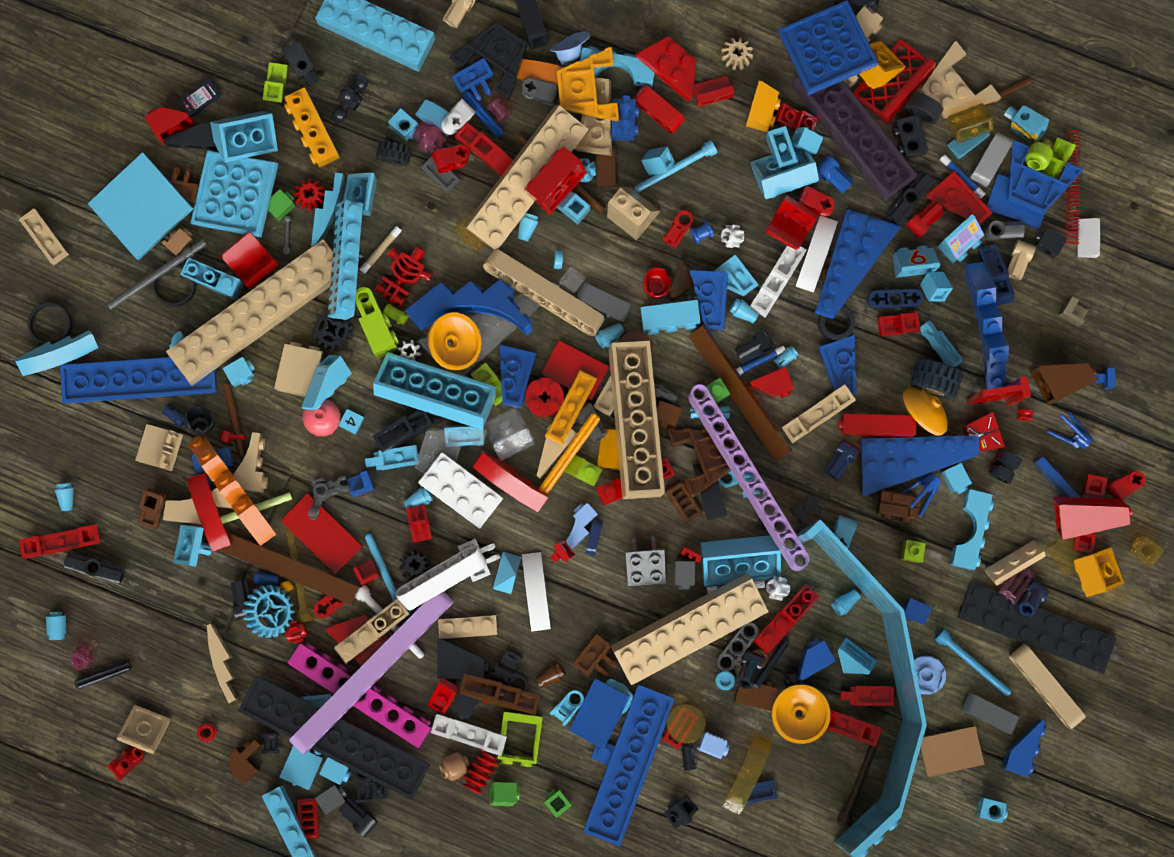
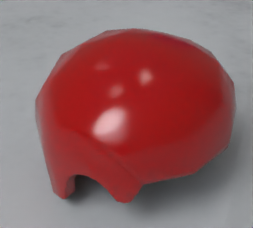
(656, 282)

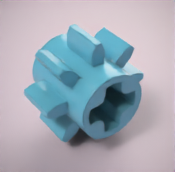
(590, 169)

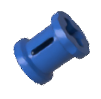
(701, 232)

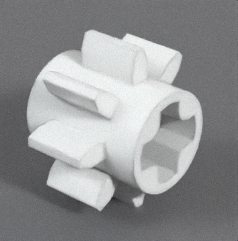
(732, 236)
(407, 347)
(778, 588)

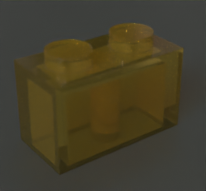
(970, 123)

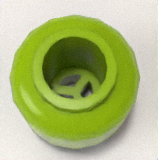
(1039, 156)

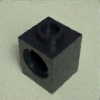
(1050, 242)
(465, 706)

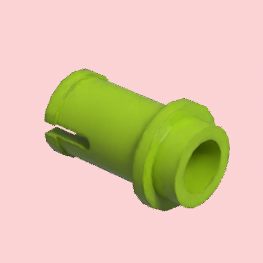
(396, 314)

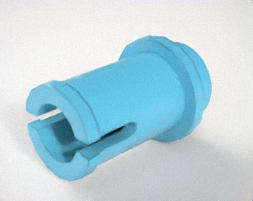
(786, 357)

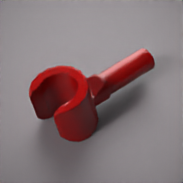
(226, 436)

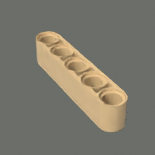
(1047, 686)

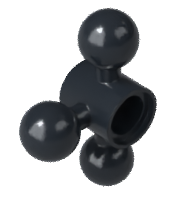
(349, 98)

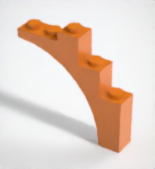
(231, 489)

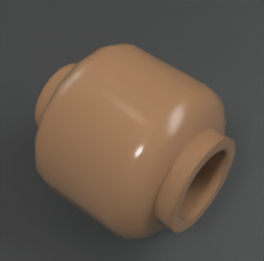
(454, 766)

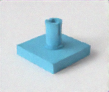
(190, 545)

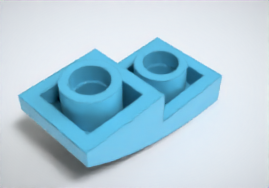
(432, 114)

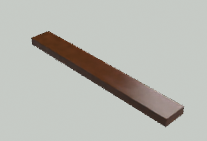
(740, 393)
(291, 569)

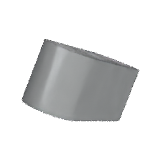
(991, 159)

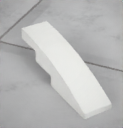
(777, 280)

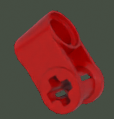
(450, 159)
(815, 200)
(1124, 487)

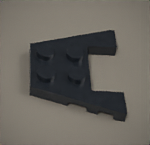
(501, 50)

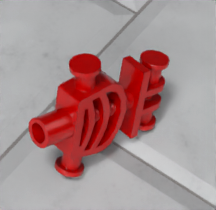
(414, 260)

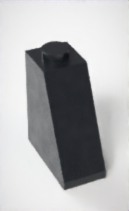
(455, 662)

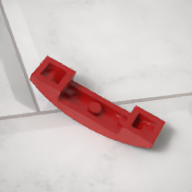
(1093, 488)
(208, 512)
(59, 542)
(854, 728)

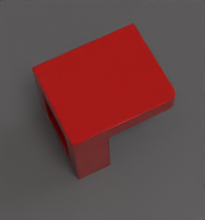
(366, 572)

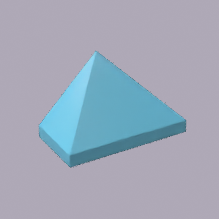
(507, 572)
(854, 659)

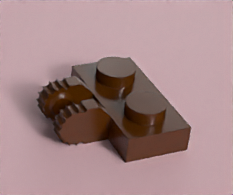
(185, 188)
(592, 655)

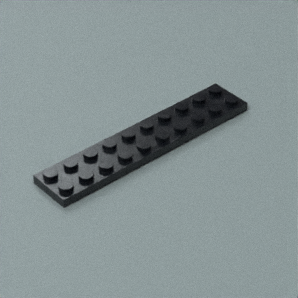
(341, 743)

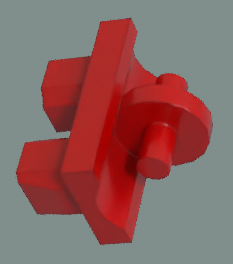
(419, 523)
(126, 762)

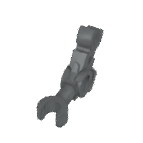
(323, 491)

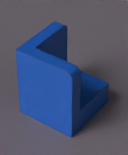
(360, 484)
(916, 611)

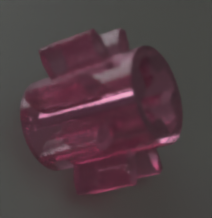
(81, 658)

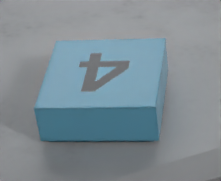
(351, 421)

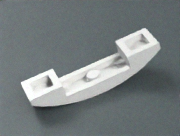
(816, 254)
(536, 591)
(469, 734)

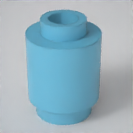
(56, 626)

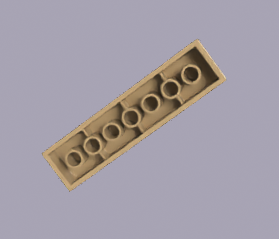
(508, 198)
(636, 420)
(689, 628)

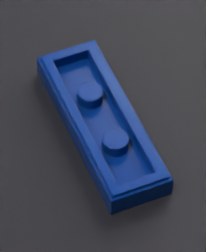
(1055, 478)

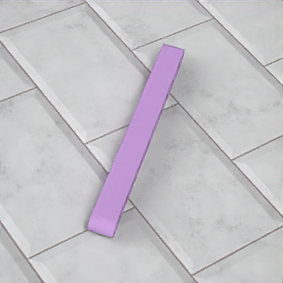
(748, 486)
(370, 672)

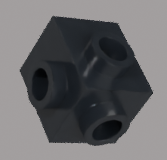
(680, 811)

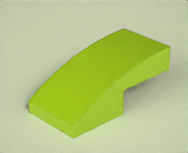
(276, 82)
(1061, 153)
(486, 375)

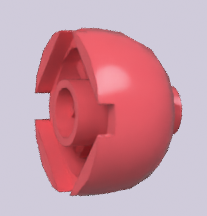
(322, 420)

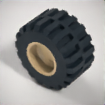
(936, 378)

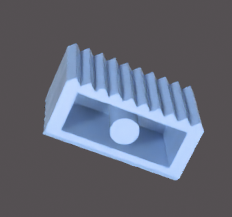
(713, 745)

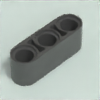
(603, 302)
(728, 651)
(990, 713)

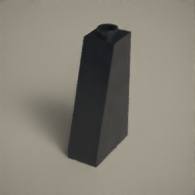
(532, 23)

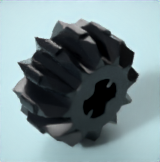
(419, 559)

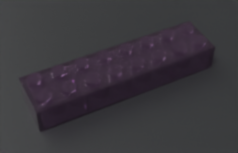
(859, 138)

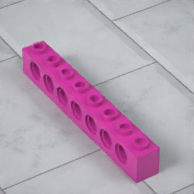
(300, 662)

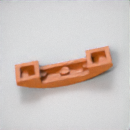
(538, 70)

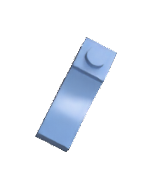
(583, 517)

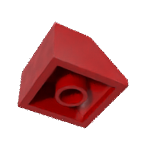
(168, 122)

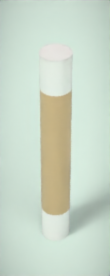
(381, 248)

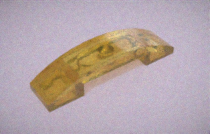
(747, 775)

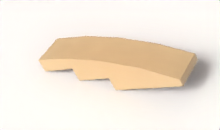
(219, 656)

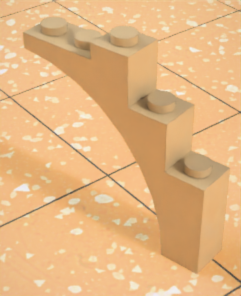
(246, 475)

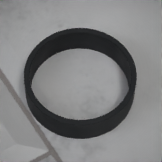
(185, 301)
(32, 315)

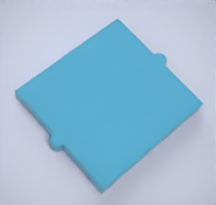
(301, 768)

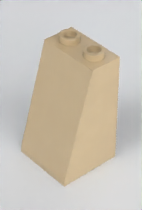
(631, 212)

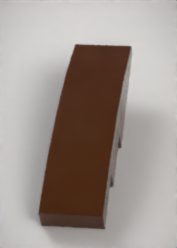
(499, 694)

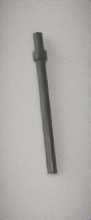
(187, 252)

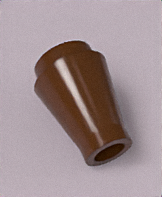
(553, 674)

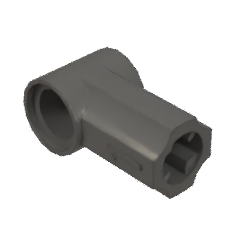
(1005, 230)
(599, 431)

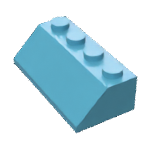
(732, 558)

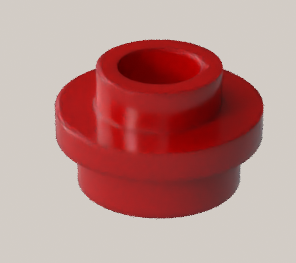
(200, 732)

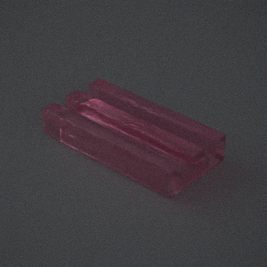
(1009, 594)

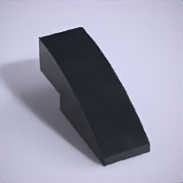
(711, 498)

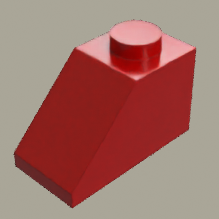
(774, 384)

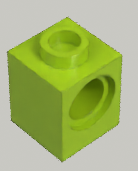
(912, 551)

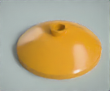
(464, 341)
(926, 410)
(814, 715)

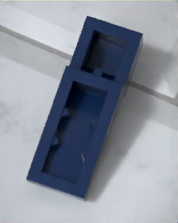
(997, 269)

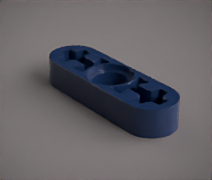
(909, 303)

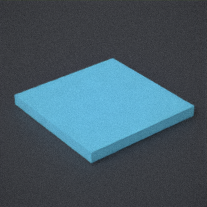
(234, 194)
(140, 206)

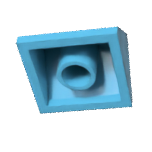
(361, 189)

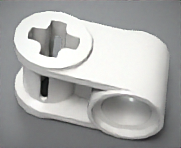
(457, 117)

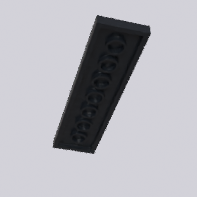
(1042, 630)

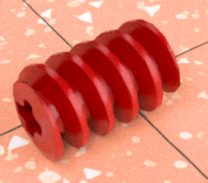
(480, 772)

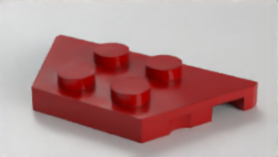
(672, 65)
(345, 629)

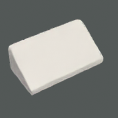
(1089, 238)

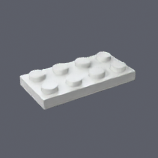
(460, 490)

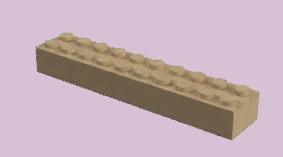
(254, 314)

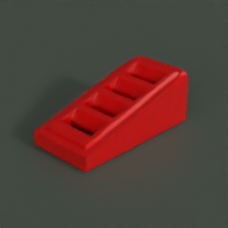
(316, 834)

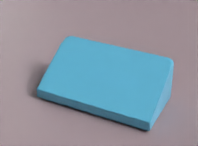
(963, 148)

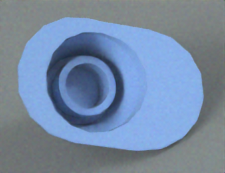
(570, 48)

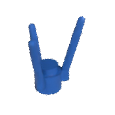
(1081, 437)
(929, 484)

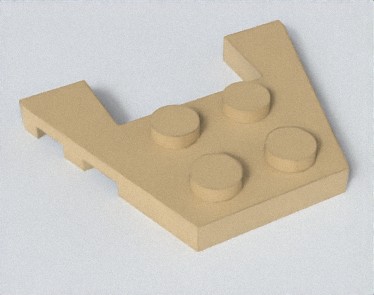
(949, 88)

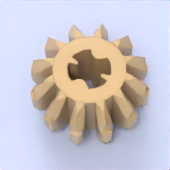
(732, 58)

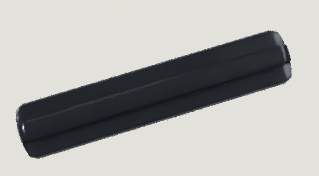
(103, 675)

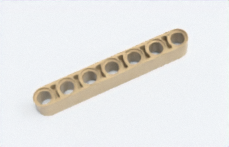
(544, 292)

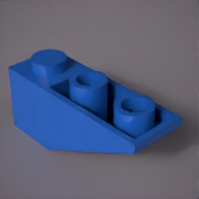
(1021, 754)

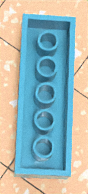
(377, 30)
(434, 390)

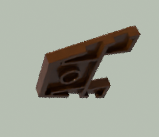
(708, 455)

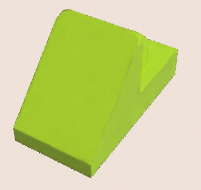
(583, 470)

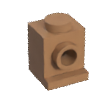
(178, 241)

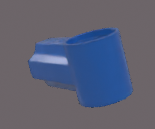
(830, 171)

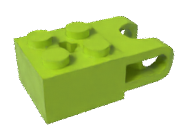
(375, 324)

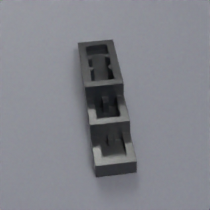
(406, 429)

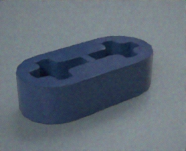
(594, 537)

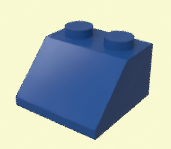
(814, 658)

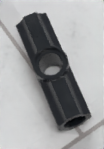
(917, 190)
(83, 565)

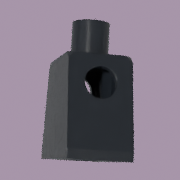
(295, 57)

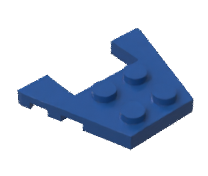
(1032, 187)

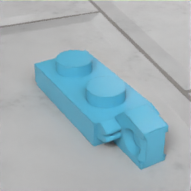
(941, 344)
(394, 458)

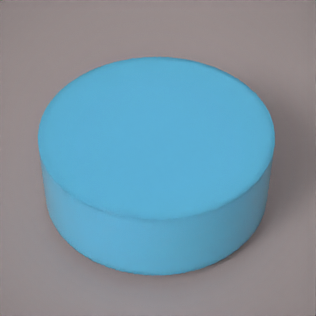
(558, 259)
(725, 680)

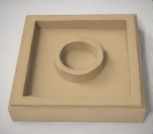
(143, 729)

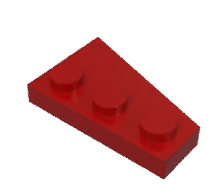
(959, 199)

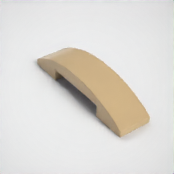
(818, 413)

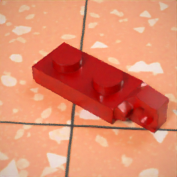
(869, 695)

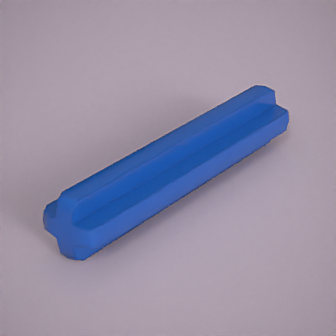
(483, 115)

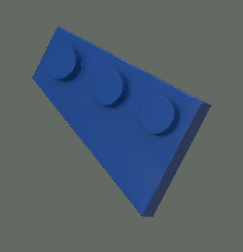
(712, 296)
(515, 374)

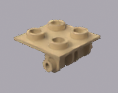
(159, 447)

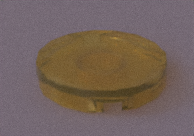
(686, 723)

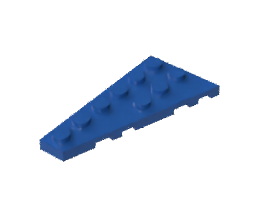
(855, 252)

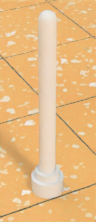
(364, 595)

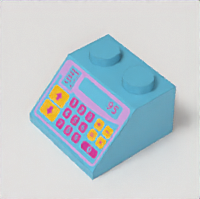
(962, 239)

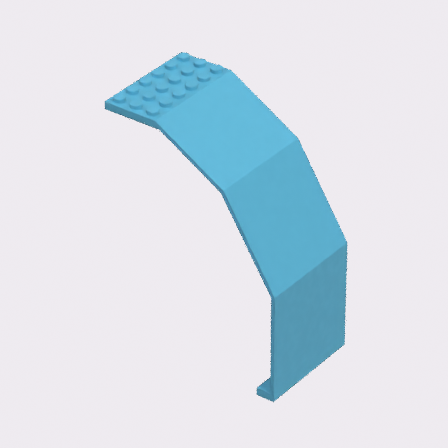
(889, 808)

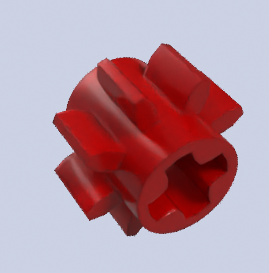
(296, 632)

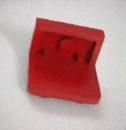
(791, 223)
(249, 260)

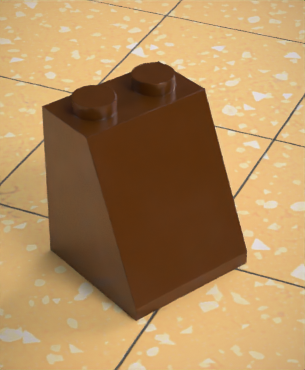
(1062, 380)

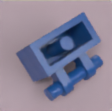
(625, 128)

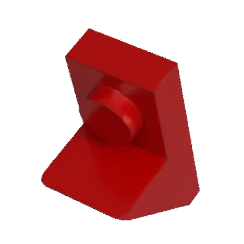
(443, 696)

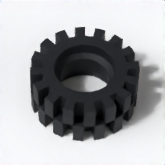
(393, 153)

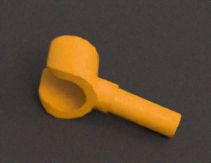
(287, 586)

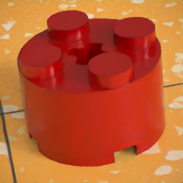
(536, 390)

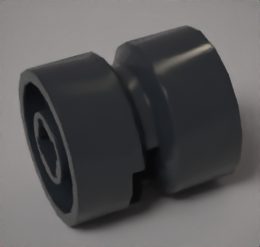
(1005, 465)

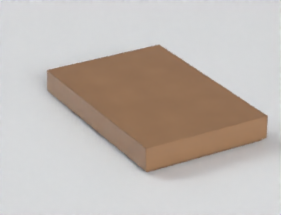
(951, 751)

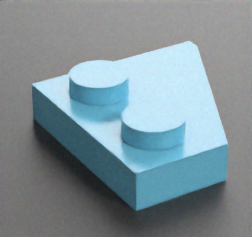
(739, 278)

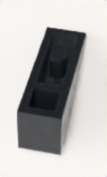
(193, 138)

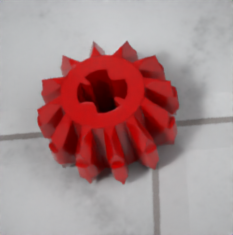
(309, 188)

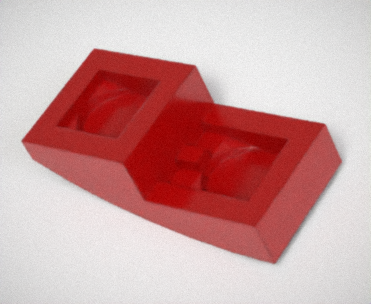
(898, 324)

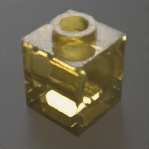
(1154, 551)

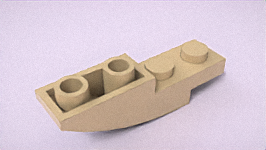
(371, 631)

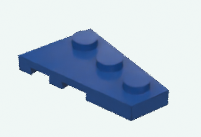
(840, 363)

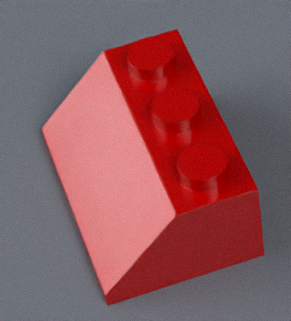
(556, 180)

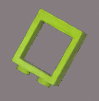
(525, 718)

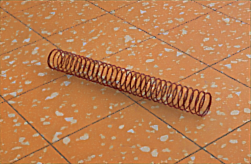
(1067, 242)

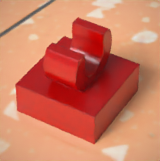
(562, 552)

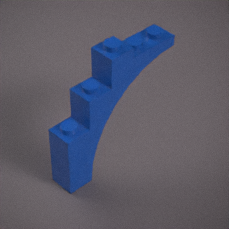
(495, 301)
(989, 320)

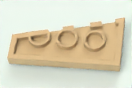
(598, 137)

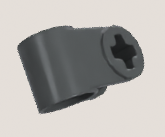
(542, 91)

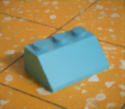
(244, 136)
(778, 180)

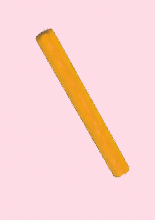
(569, 453)

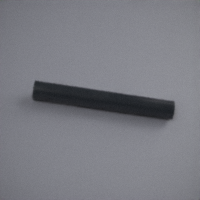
(770, 664)

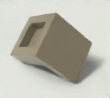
(1073, 312)

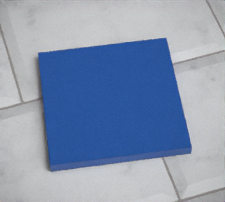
(827, 47)

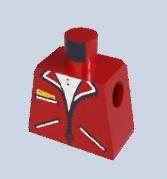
(988, 433)

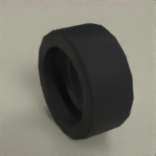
(927, 107)
(835, 337)

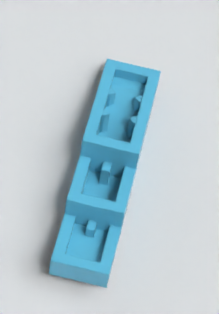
(325, 216)
(53, 355)

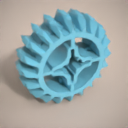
(274, 625)

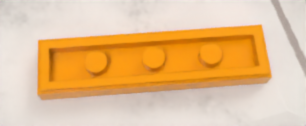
(571, 407)

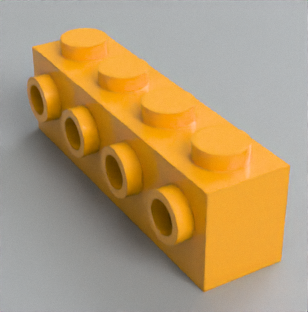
(312, 128)

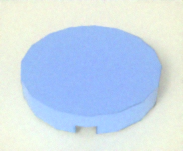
(930, 674)

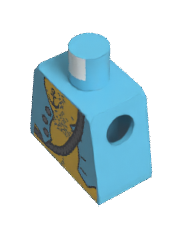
(1027, 123)

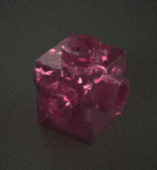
(428, 137)

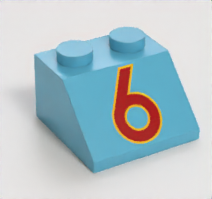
(915, 262)

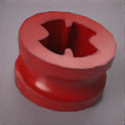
(1025, 415)

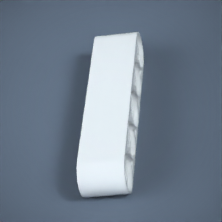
(441, 577)

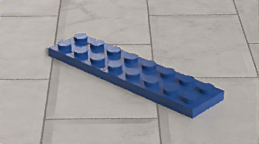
(129, 381)
(628, 765)

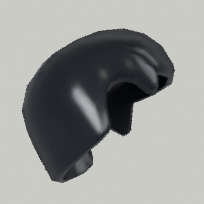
(198, 421)

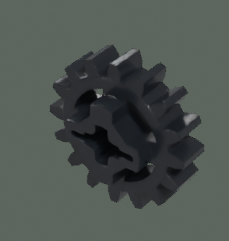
(324, 333)

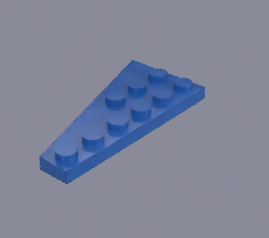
(903, 459)

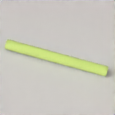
(260, 506)

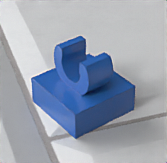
(1107, 378)

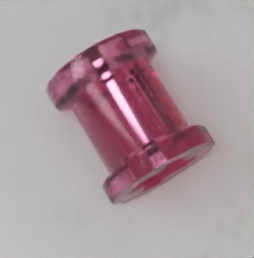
(499, 110)

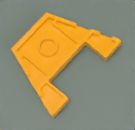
(578, 87)

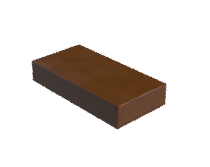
(606, 170)

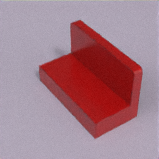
(713, 91)

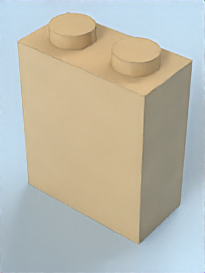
(297, 368)

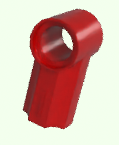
(922, 222)

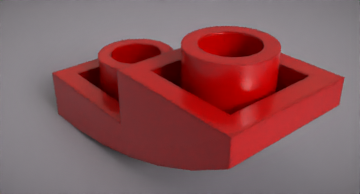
(795, 119)

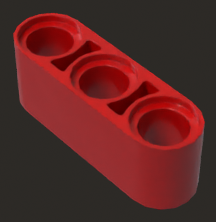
(658, 109)

